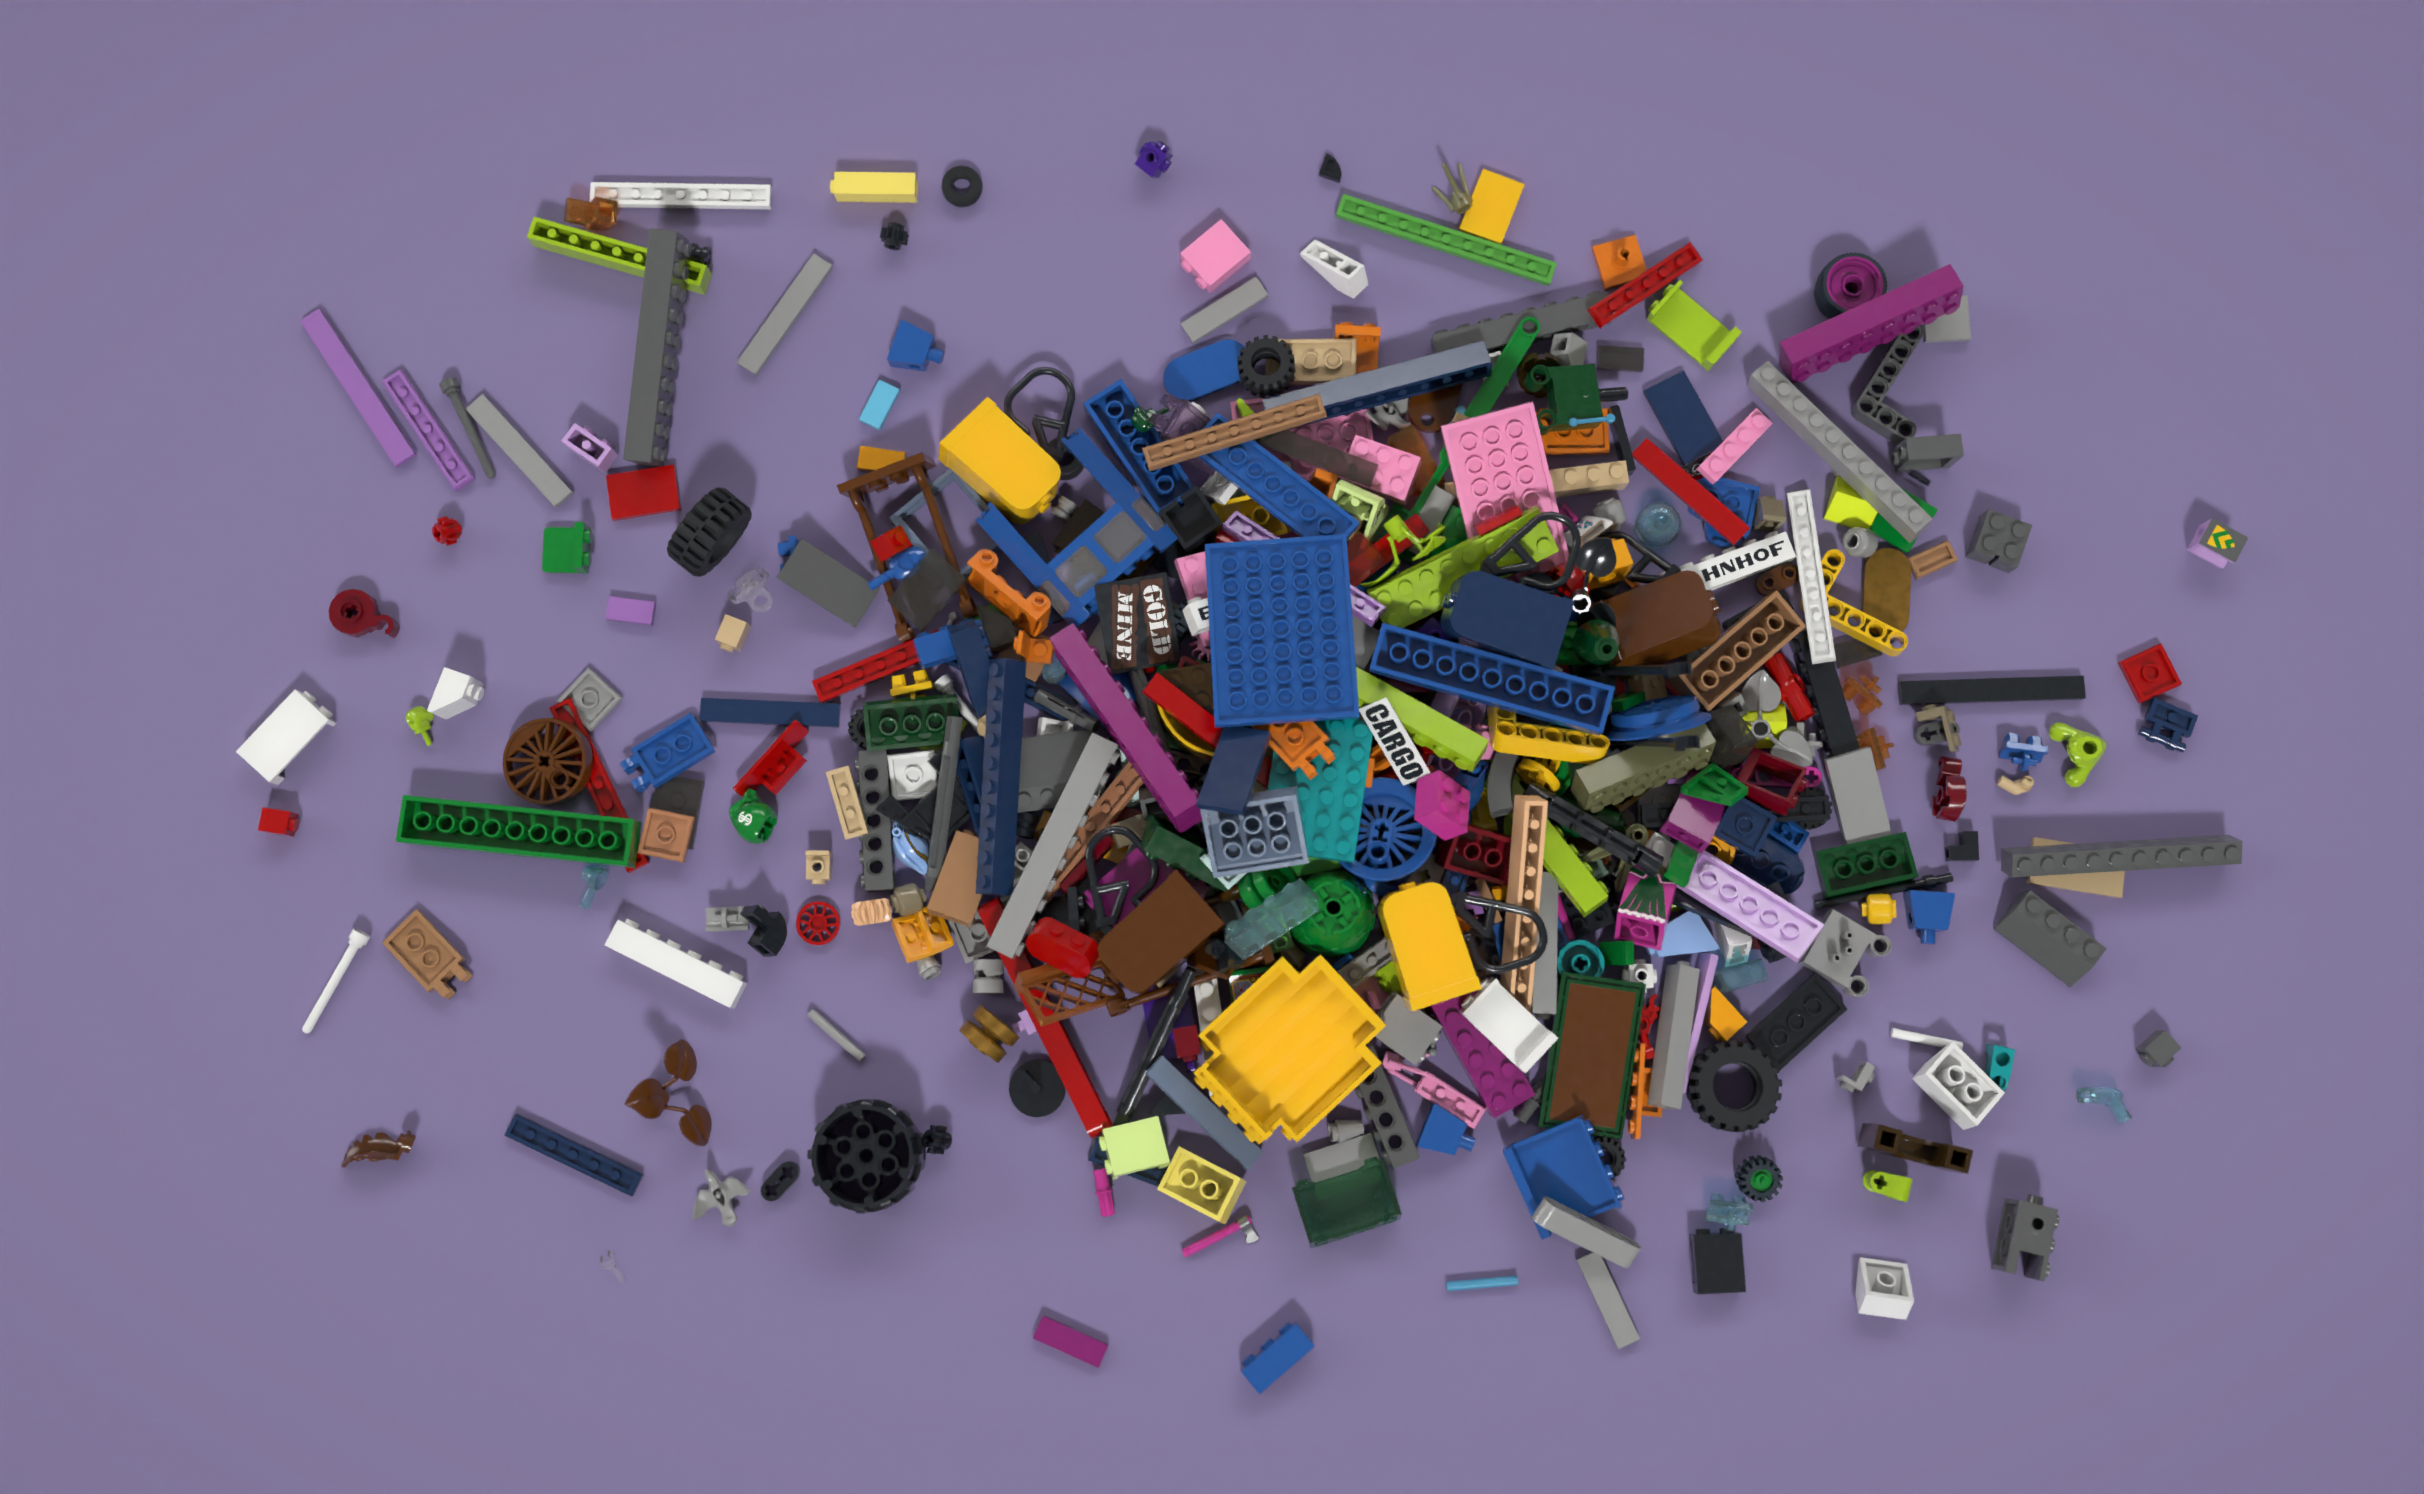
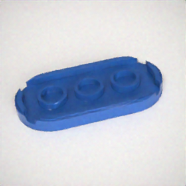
(1203, 371)

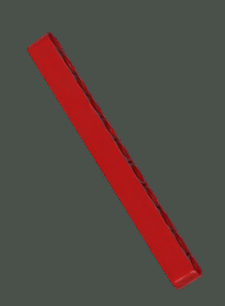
(1054, 1037)

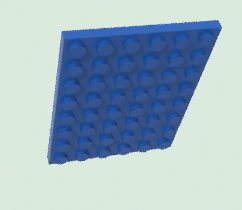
(1281, 631)

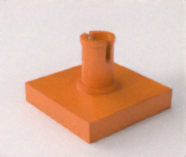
(1618, 261)

